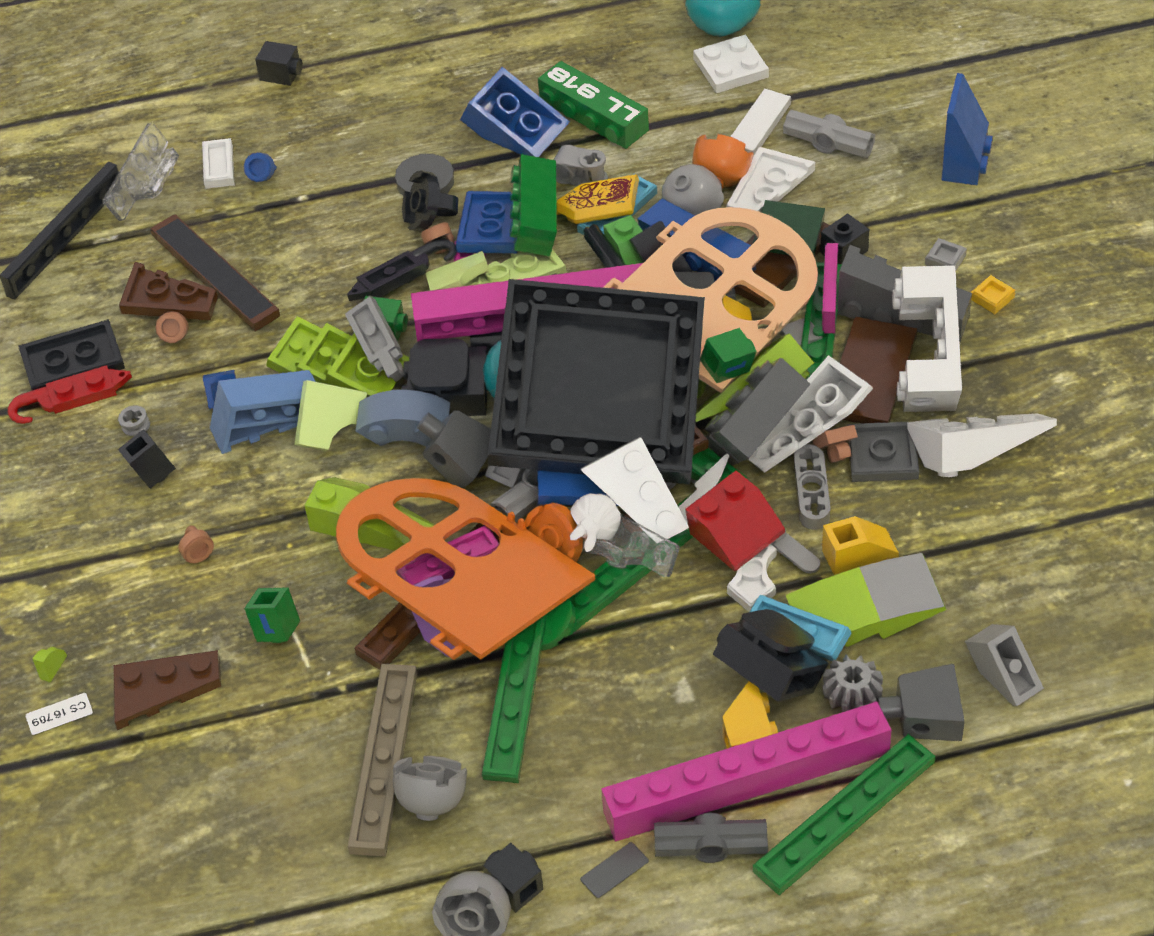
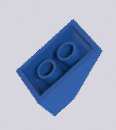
(513, 116)
(965, 137)

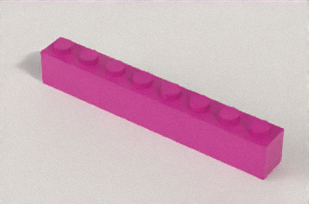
(482, 306)
(746, 771)

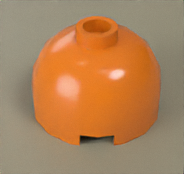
(723, 157)

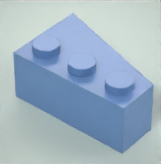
(256, 406)

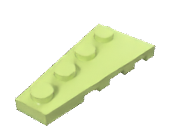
(521, 266)

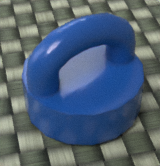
(259, 167)

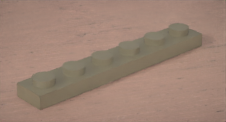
(383, 749)

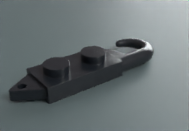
(399, 270)

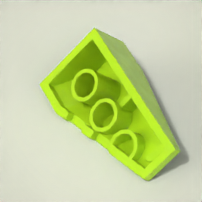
(782, 347)
(332, 496)

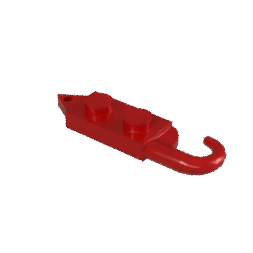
(71, 392)

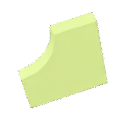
(458, 272)
(324, 412)

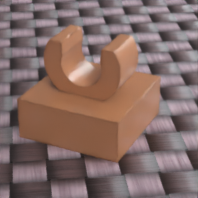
(836, 442)

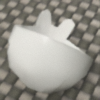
(595, 519)

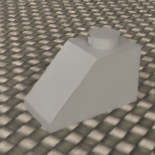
(1005, 662)

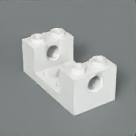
(924, 295)

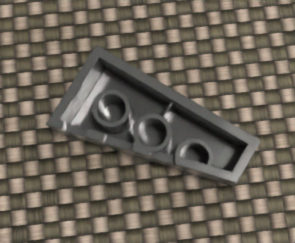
(868, 288)

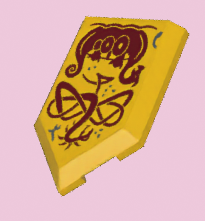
(600, 200)

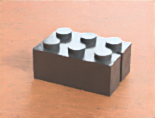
(755, 410)

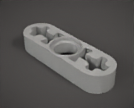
(805, 497)

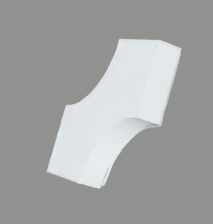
(753, 579)

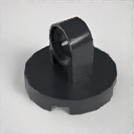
(426, 202)

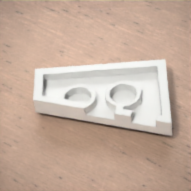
(769, 178)
(638, 488)

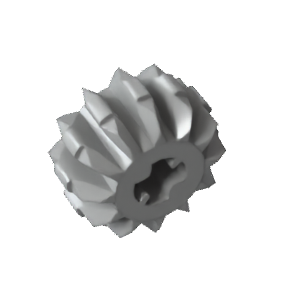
(852, 683)

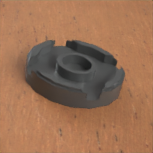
(426, 162)

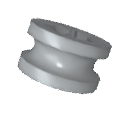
(133, 412)

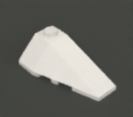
(828, 400)
(963, 446)

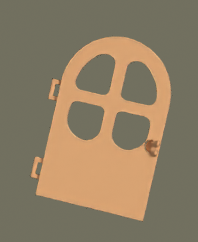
(658, 275)

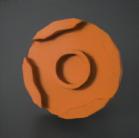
(554, 525)

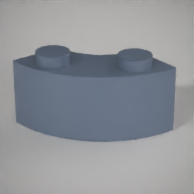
(396, 414)

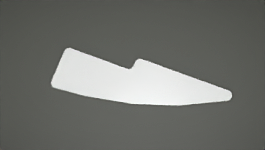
(705, 483)

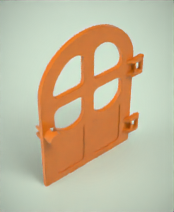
(488, 595)

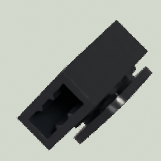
(450, 372)
(771, 654)

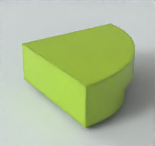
(48, 662)

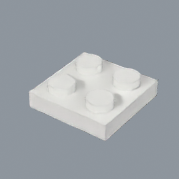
(731, 63)

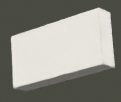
(218, 163)

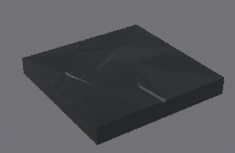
(594, 373)

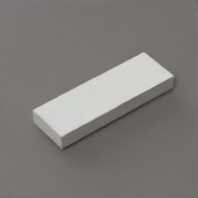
(761, 119)

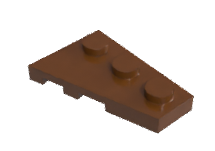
(156, 294)
(154, 683)

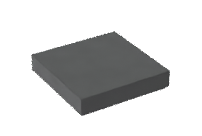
(883, 453)

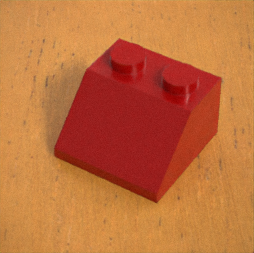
(734, 521)

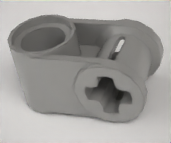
(578, 165)

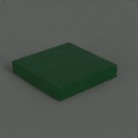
(803, 219)

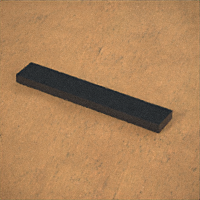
(58, 233)

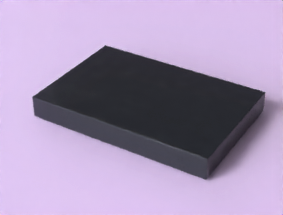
(71, 354)

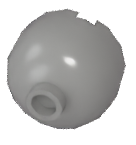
(693, 189)
(429, 786)
(472, 906)

